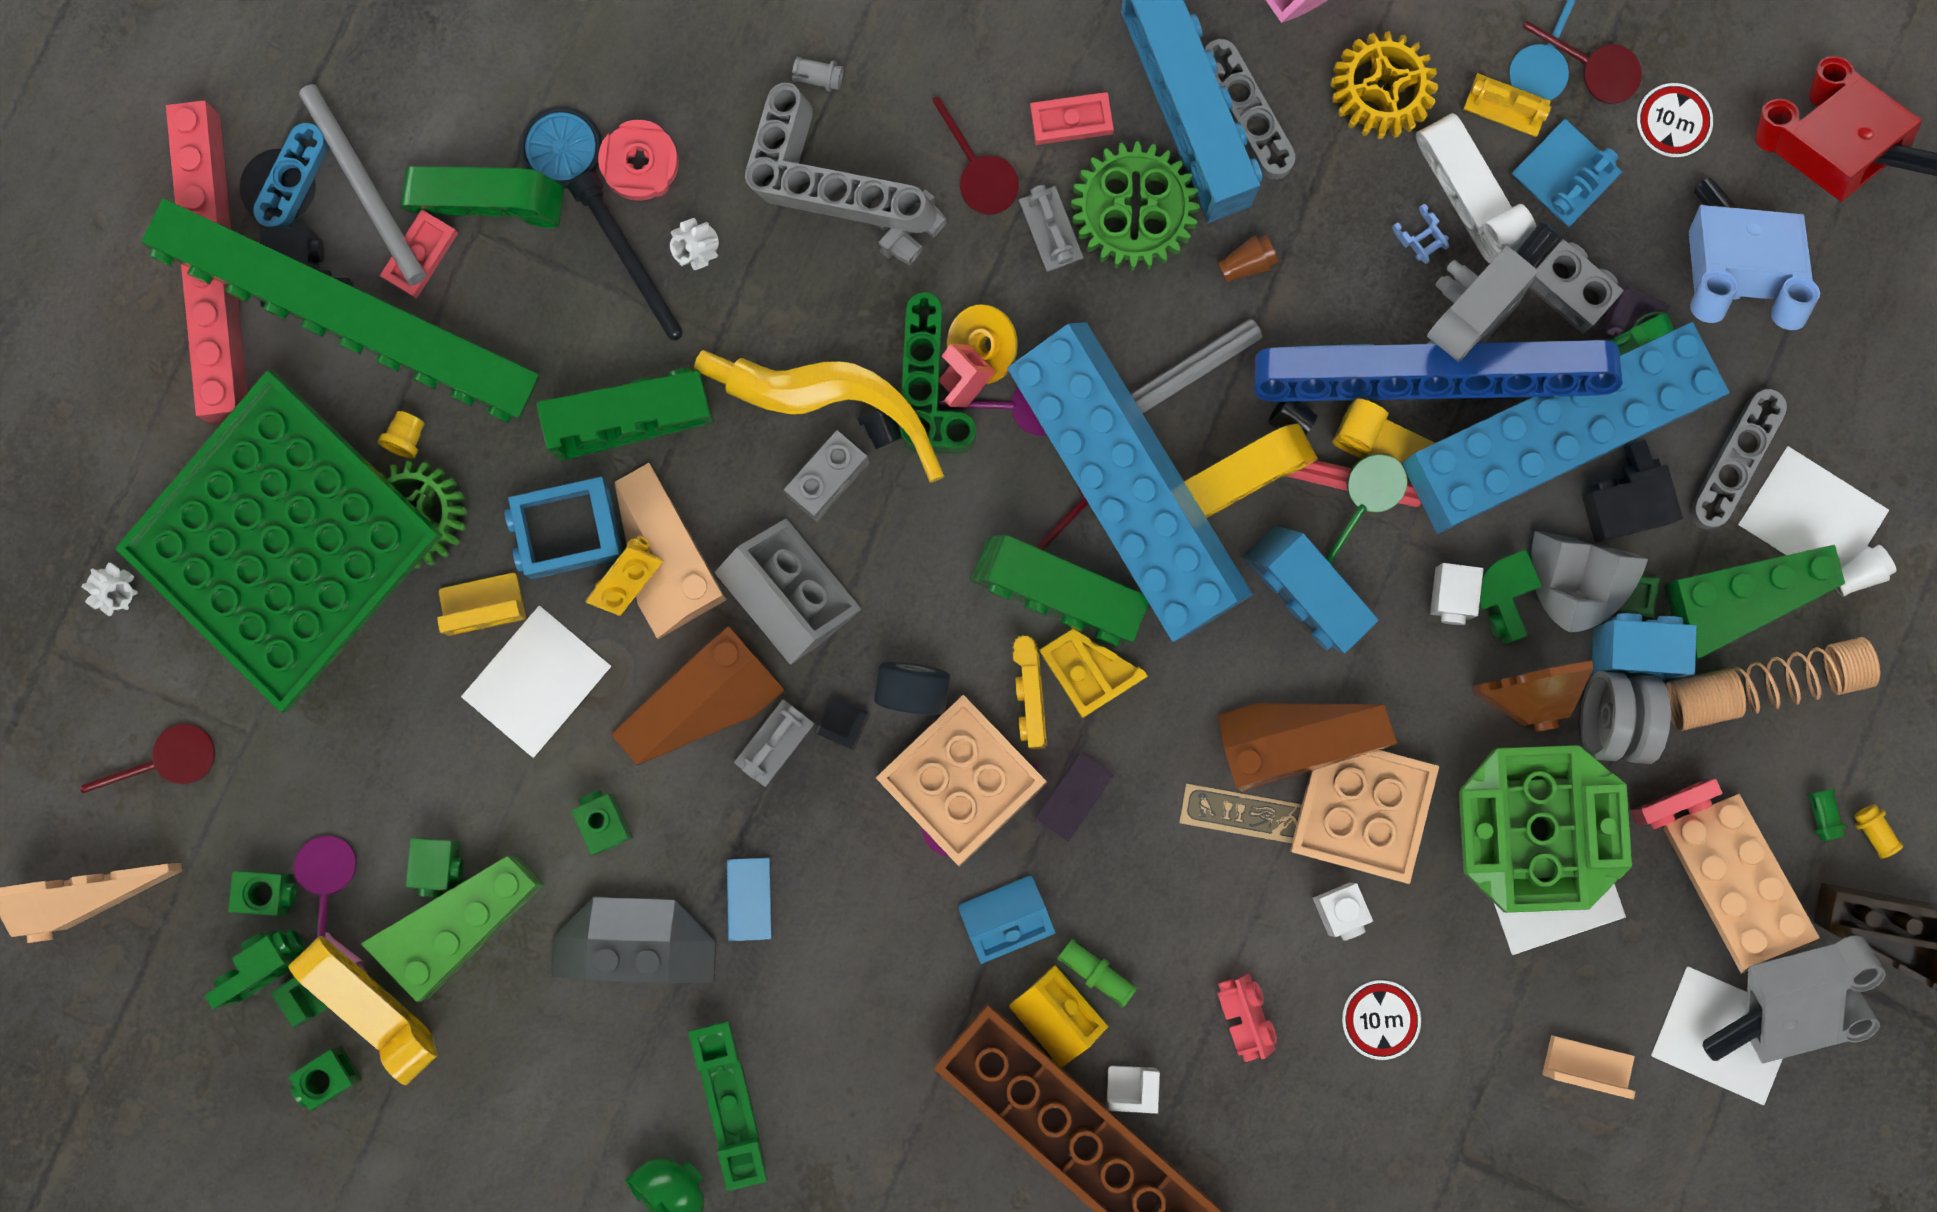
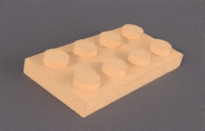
(1741, 883)

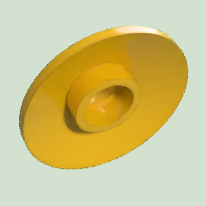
(978, 324)

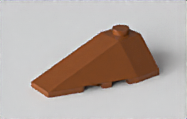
(705, 696)
(1538, 696)
(1290, 739)

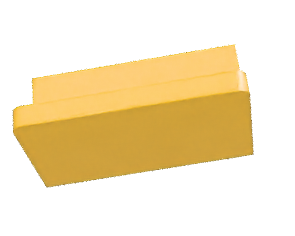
(481, 604)
(1058, 1016)

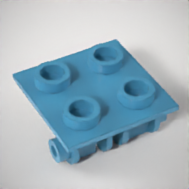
(1567, 172)

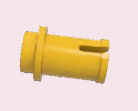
(1878, 830)

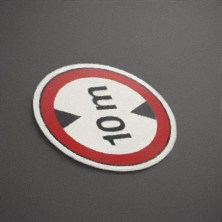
(1675, 120)
(1381, 1020)

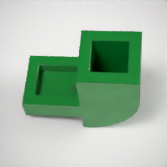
(1499, 586)

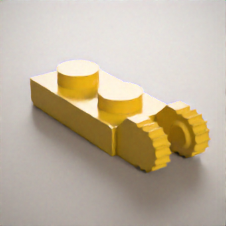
(1030, 691)

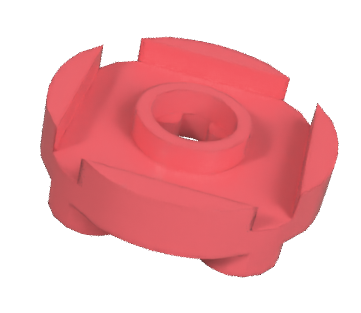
(623, 144)

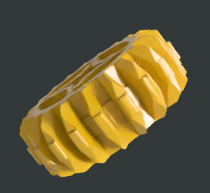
(1413, 74)

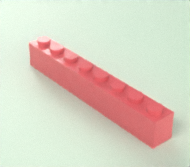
(210, 311)

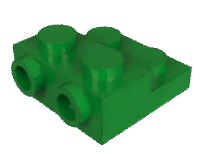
(258, 965)

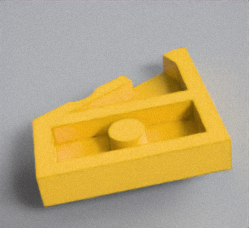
(1088, 671)

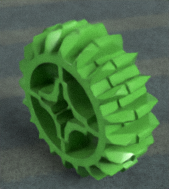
(423, 502)

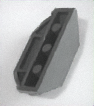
(634, 943)

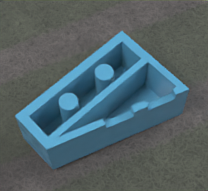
(1310, 588)

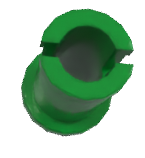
(1826, 815)

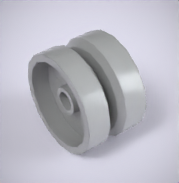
(1625, 717)

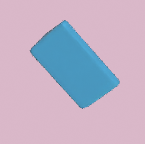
(749, 899)

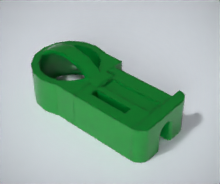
(1644, 332)

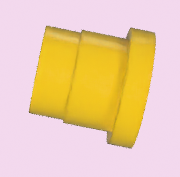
(402, 435)

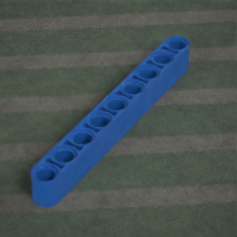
(1431, 373)

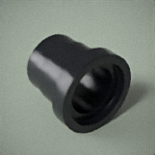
(1292, 413)
(880, 428)

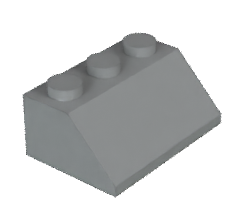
(787, 590)

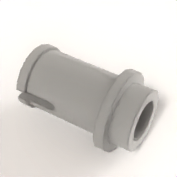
(818, 73)

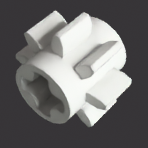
(694, 244)
(109, 589)

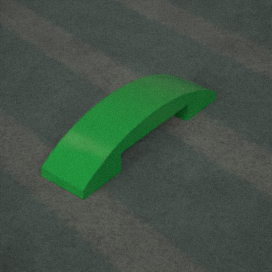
(729, 1105)

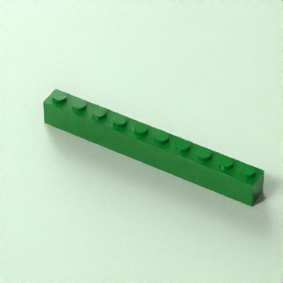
(340, 310)

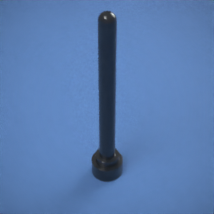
(588, 190)

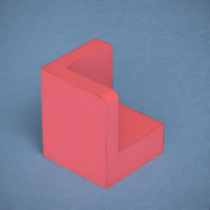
(965, 375)

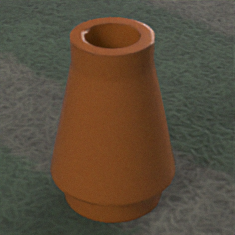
(1249, 259)

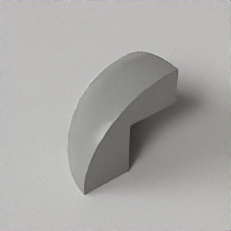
(1583, 580)

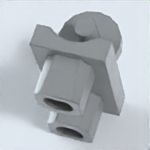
(901, 244)

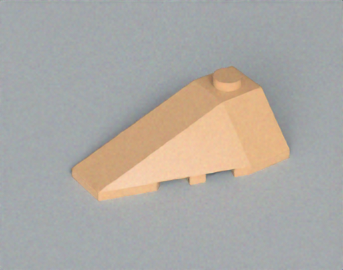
(683, 582)
(58, 905)

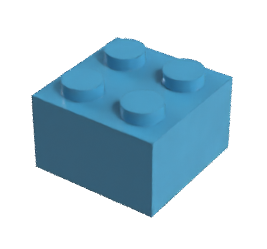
(1645, 648)

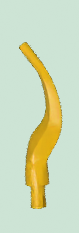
(815, 387)

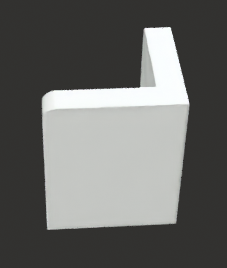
(1132, 1089)

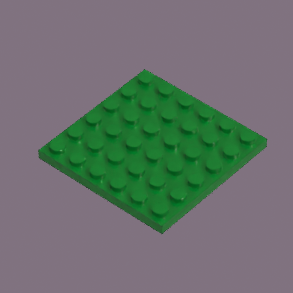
(278, 541)

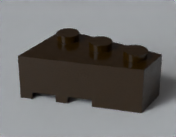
(1895, 927)

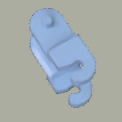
(1440, 239)

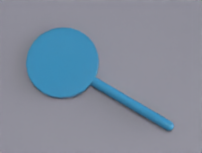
(1541, 67)

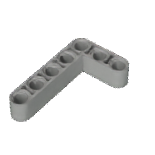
(824, 182)

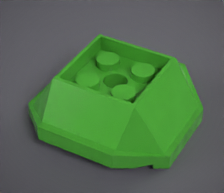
(1585, 835)

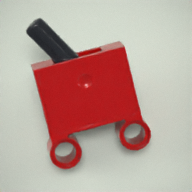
(1847, 135)

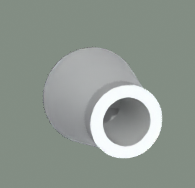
(1866, 570)

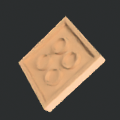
(961, 780)
(1367, 814)

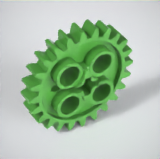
(1170, 207)

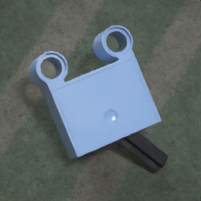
(1749, 256)

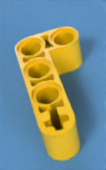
(1369, 432)
(1251, 468)
(367, 1007)

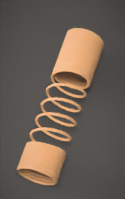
(1721, 696)

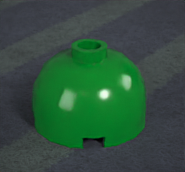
(667, 1186)

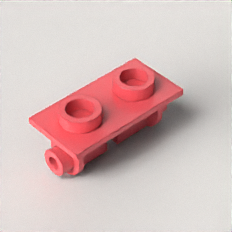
(1254, 1032)

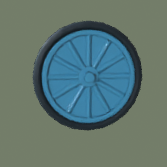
(561, 144)

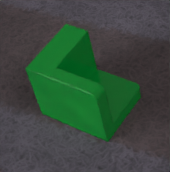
(297, 1003)

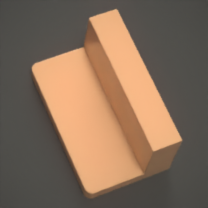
(1589, 1066)

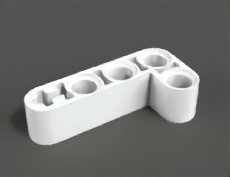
(1473, 188)

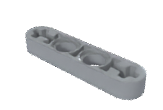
(1253, 107)
(1742, 462)

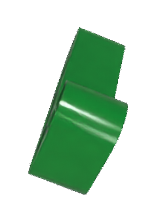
(484, 192)
(929, 373)

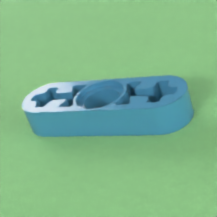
(312, 156)

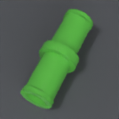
(1097, 973)

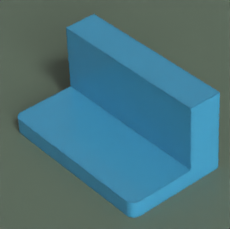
(1006, 919)

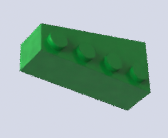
(624, 414)
(1060, 588)
(1751, 595)

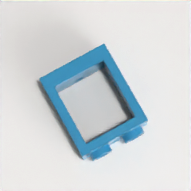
(605, 522)

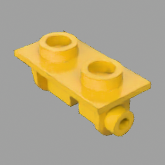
(1507, 105)
(625, 577)

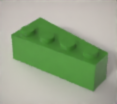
(449, 930)

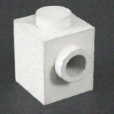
(1456, 593)
(1343, 911)

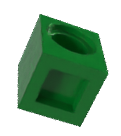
(245, 893)
(341, 1076)

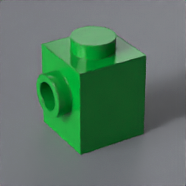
(601, 822)
(434, 866)

